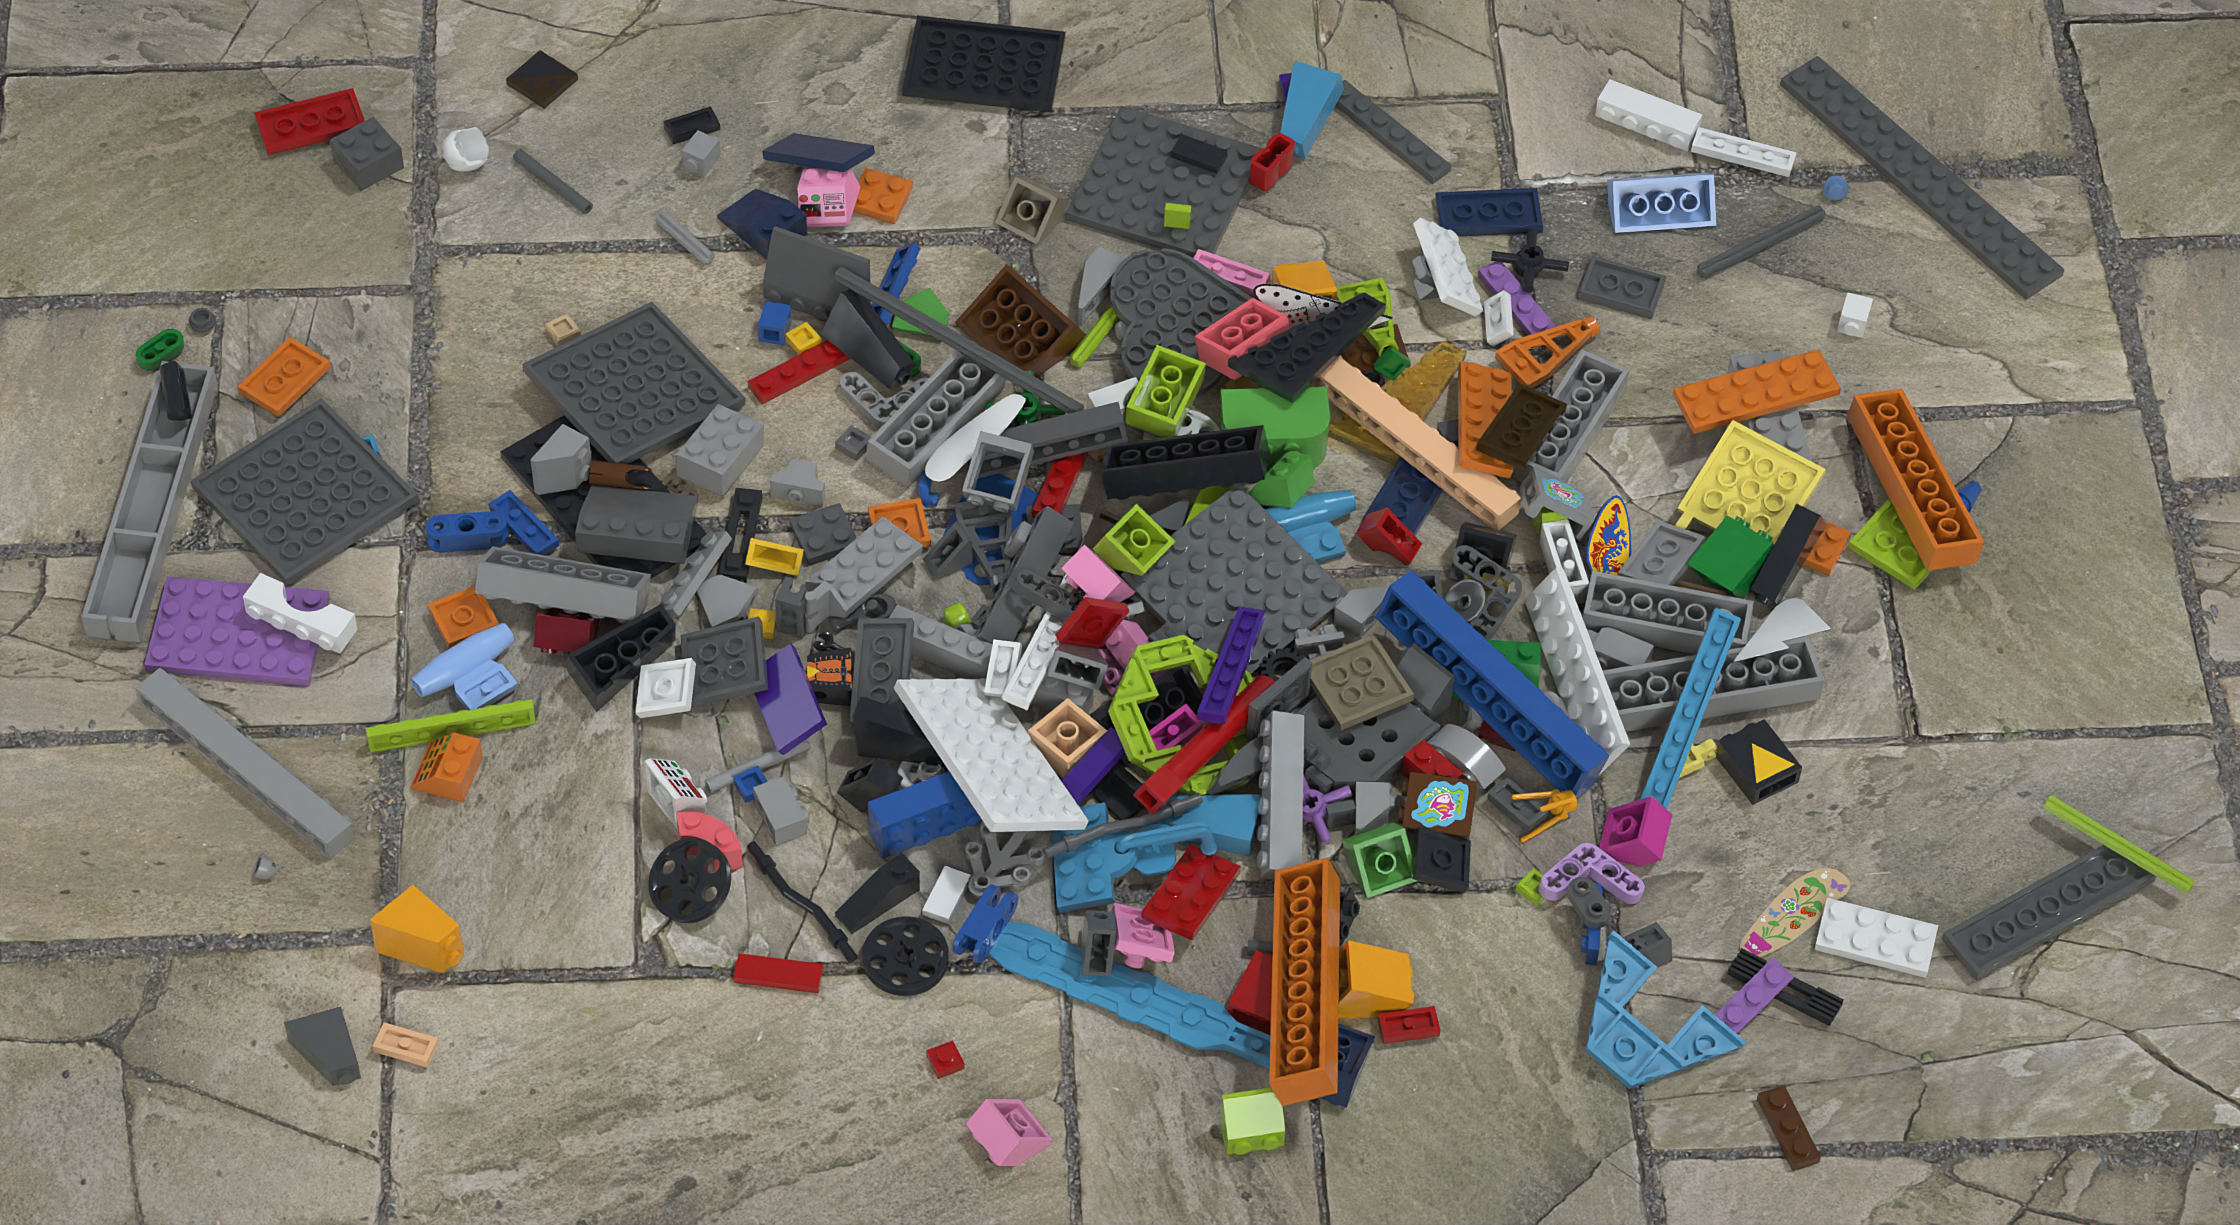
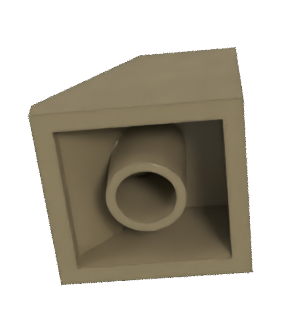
(1031, 209)

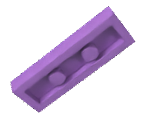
(1754, 995)

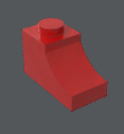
(1388, 534)

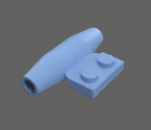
(470, 669)

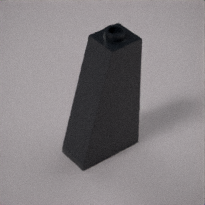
(867, 340)
(1788, 555)
(891, 734)

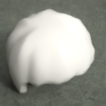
(465, 149)

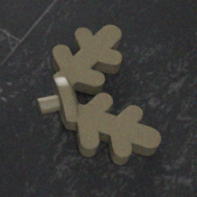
(666, 479)

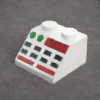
(673, 789)

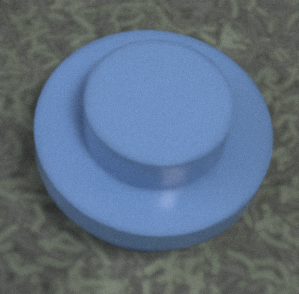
(1835, 188)

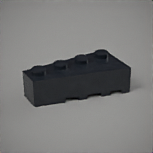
(617, 657)

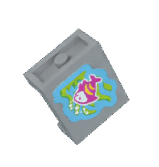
(1545, 490)

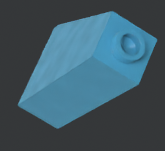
(1309, 104)
(1229, 817)

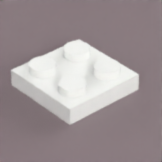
(665, 688)

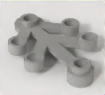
(1001, 861)

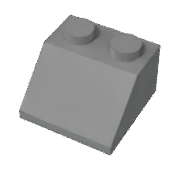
(561, 462)

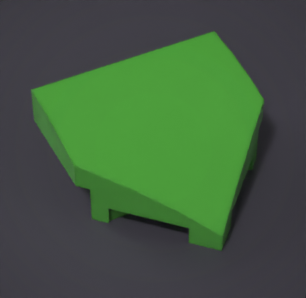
(927, 303)

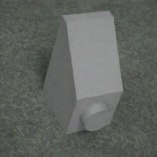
(1358, 609)
(1372, 805)

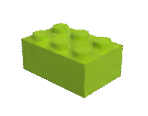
(1165, 392)

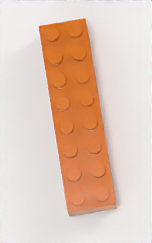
(1915, 479)

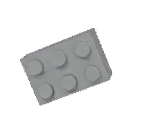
(720, 450)

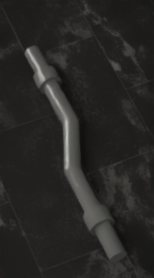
(1071, 842)

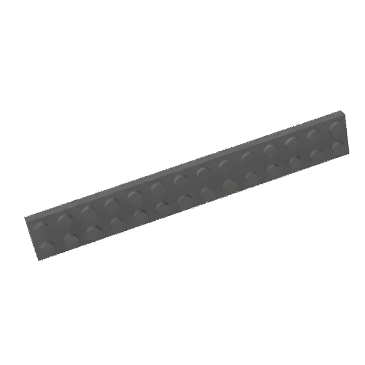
(1922, 177)

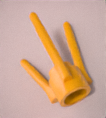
(1559, 803)

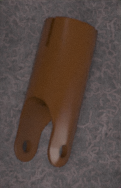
(614, 474)

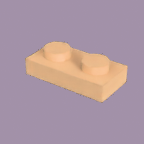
(405, 1045)

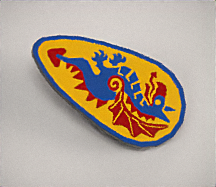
(1609, 538)

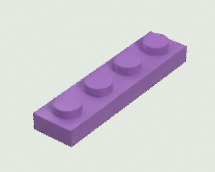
(1524, 308)

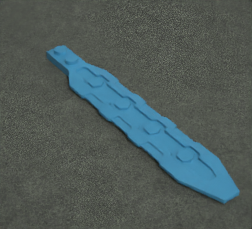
(1130, 994)

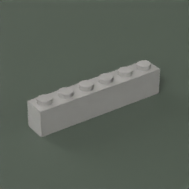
(1281, 792)

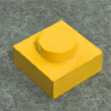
(802, 338)
(768, 619)

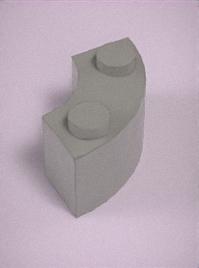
(1468, 754)

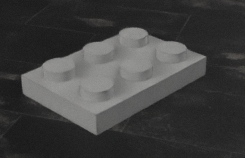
(1662, 554)

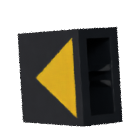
(1758, 761)

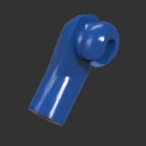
(923, 487)

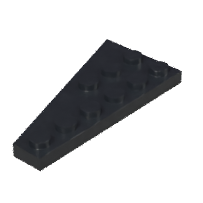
(1305, 351)

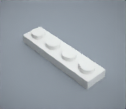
(1743, 152)

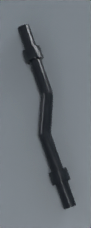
(835, 936)

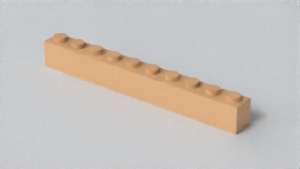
(1418, 443)

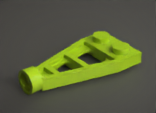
(1376, 288)

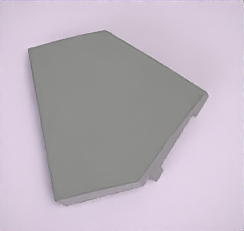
(725, 599)

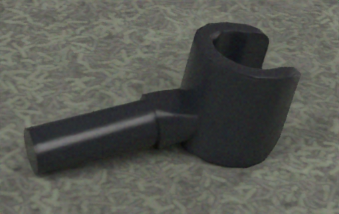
(829, 642)

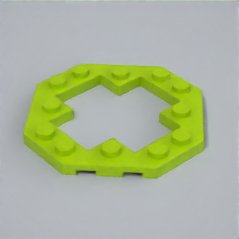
(1139, 687)

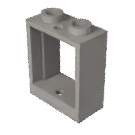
(1004, 446)

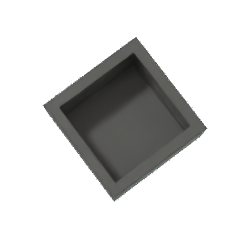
(367, 153)

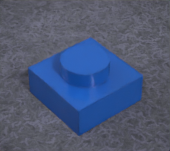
(747, 780)

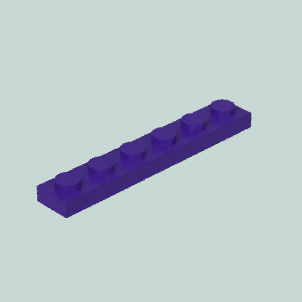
(1231, 665)

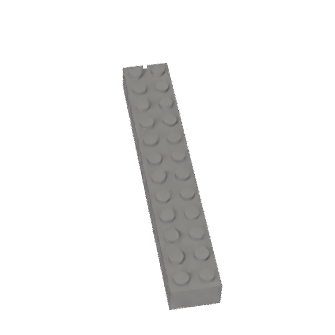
(147, 511)

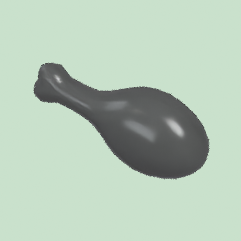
(874, 607)

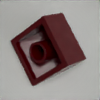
(563, 630)

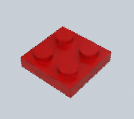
(1092, 623)

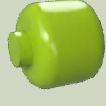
(956, 615)

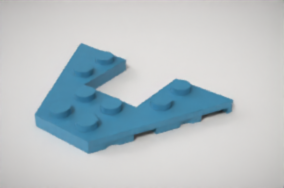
(1629, 1047)

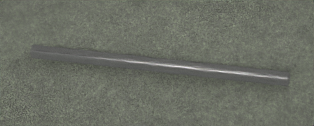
(957, 341)

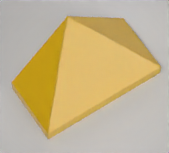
(774, 557)

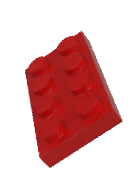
(308, 121)
(1190, 892)

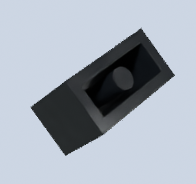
(869, 783)

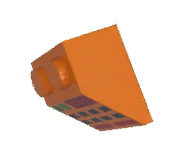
(449, 766)

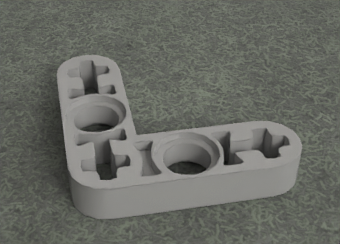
(881, 405)

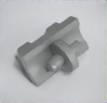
(1320, 644)

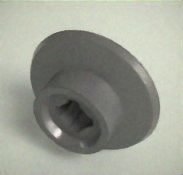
(1465, 592)

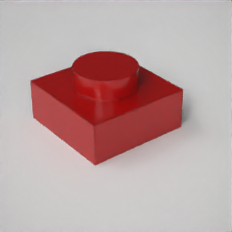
(945, 1059)

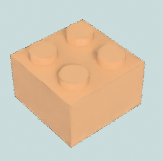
(1065, 736)

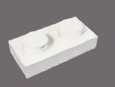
(1498, 318)
(1002, 665)

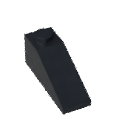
(880, 893)

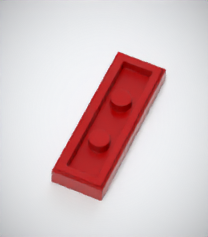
(778, 973)

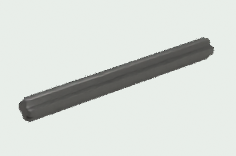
(1760, 242)

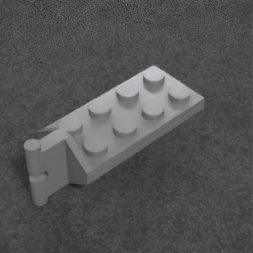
(858, 572)

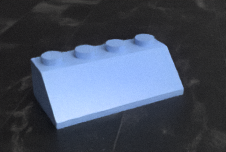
(1662, 202)

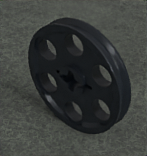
(678, 878)
(912, 947)

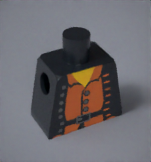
(831, 676)

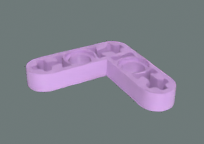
(1592, 867)

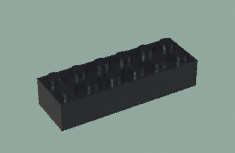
(1185, 462)

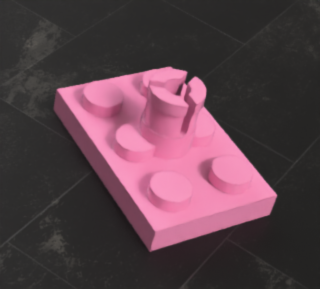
(1140, 938)

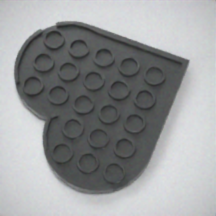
(1167, 303)

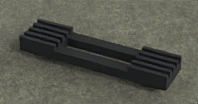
(747, 503)
(1822, 1006)

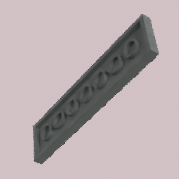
(2044, 910)

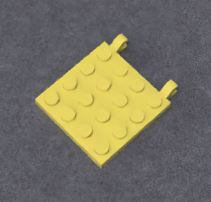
(1749, 480)

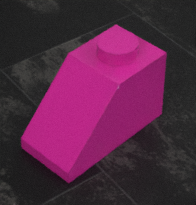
(1176, 729)

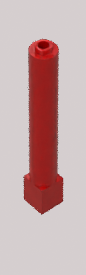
(1199, 749)

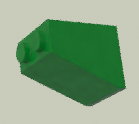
(1732, 556)

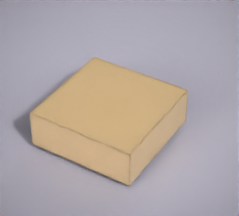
(562, 329)

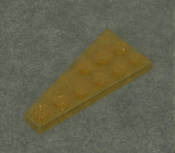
(1415, 389)

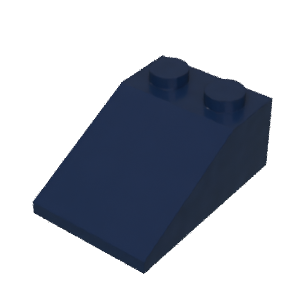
(756, 216)
(1352, 1055)

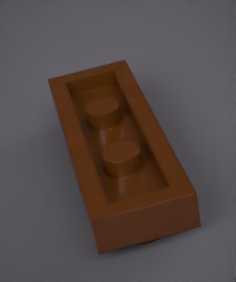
(1788, 1128)

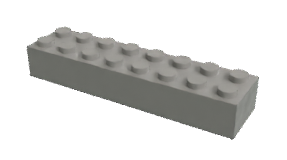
(1650, 691)

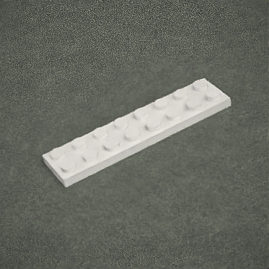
(1575, 663)

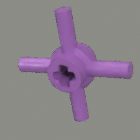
(1319, 801)

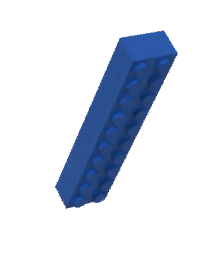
(1493, 686)

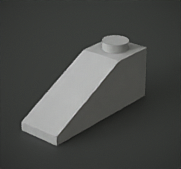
(1096, 281)

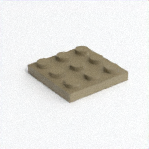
(1358, 682)

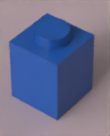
(774, 323)

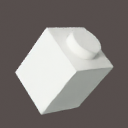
(1855, 315)

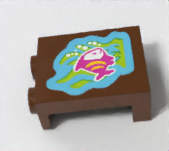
(1438, 804)

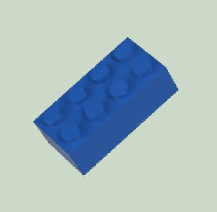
(919, 814)

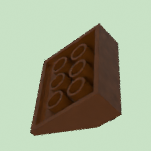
(1020, 324)

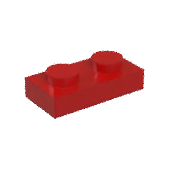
(1409, 1025)

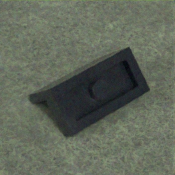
(1117, 792)

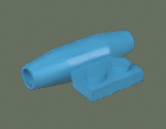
(1310, 522)

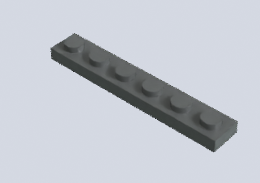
(1392, 134)

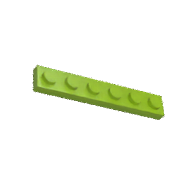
(463, 722)

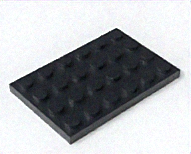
(984, 64)

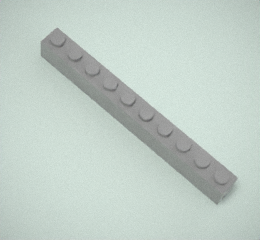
(245, 763)

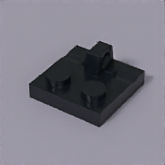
(1441, 859)

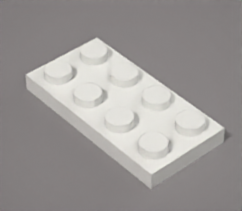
(1448, 267)
(1876, 937)

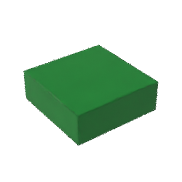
(1392, 363)

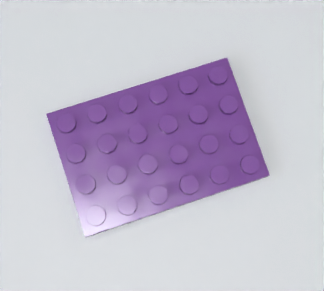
(209, 634)

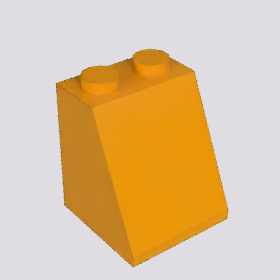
(1307, 277)
(417, 932)
(1373, 981)

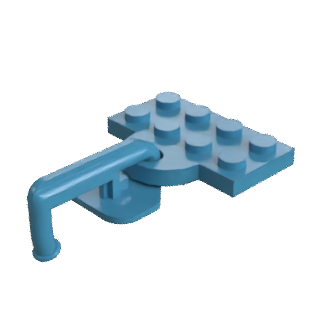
(1087, 873)

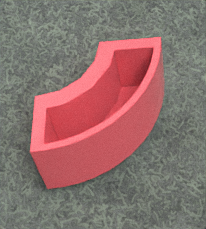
(713, 830)

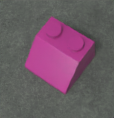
(1636, 832)

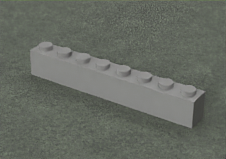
(971, 659)

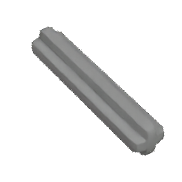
(685, 238)

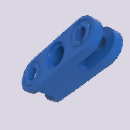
(467, 531)
(985, 923)

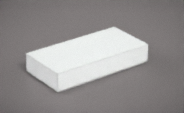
(946, 895)

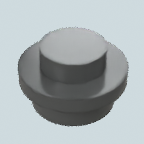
(202, 320)

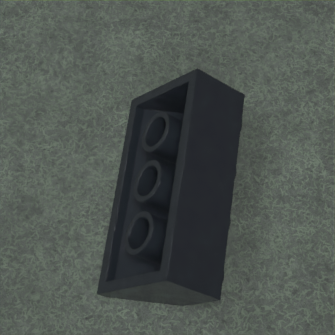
(1174, 688)

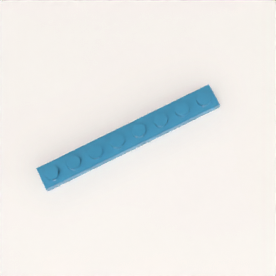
(1691, 707)

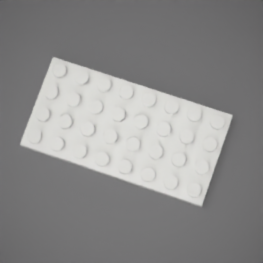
(990, 756)

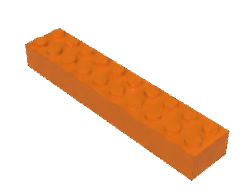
(1305, 982)

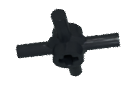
(1529, 261)

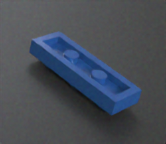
(524, 524)

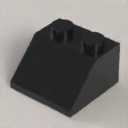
(1490, 542)

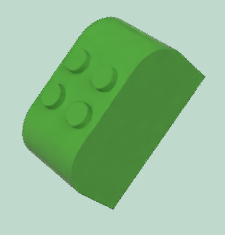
(1287, 425)

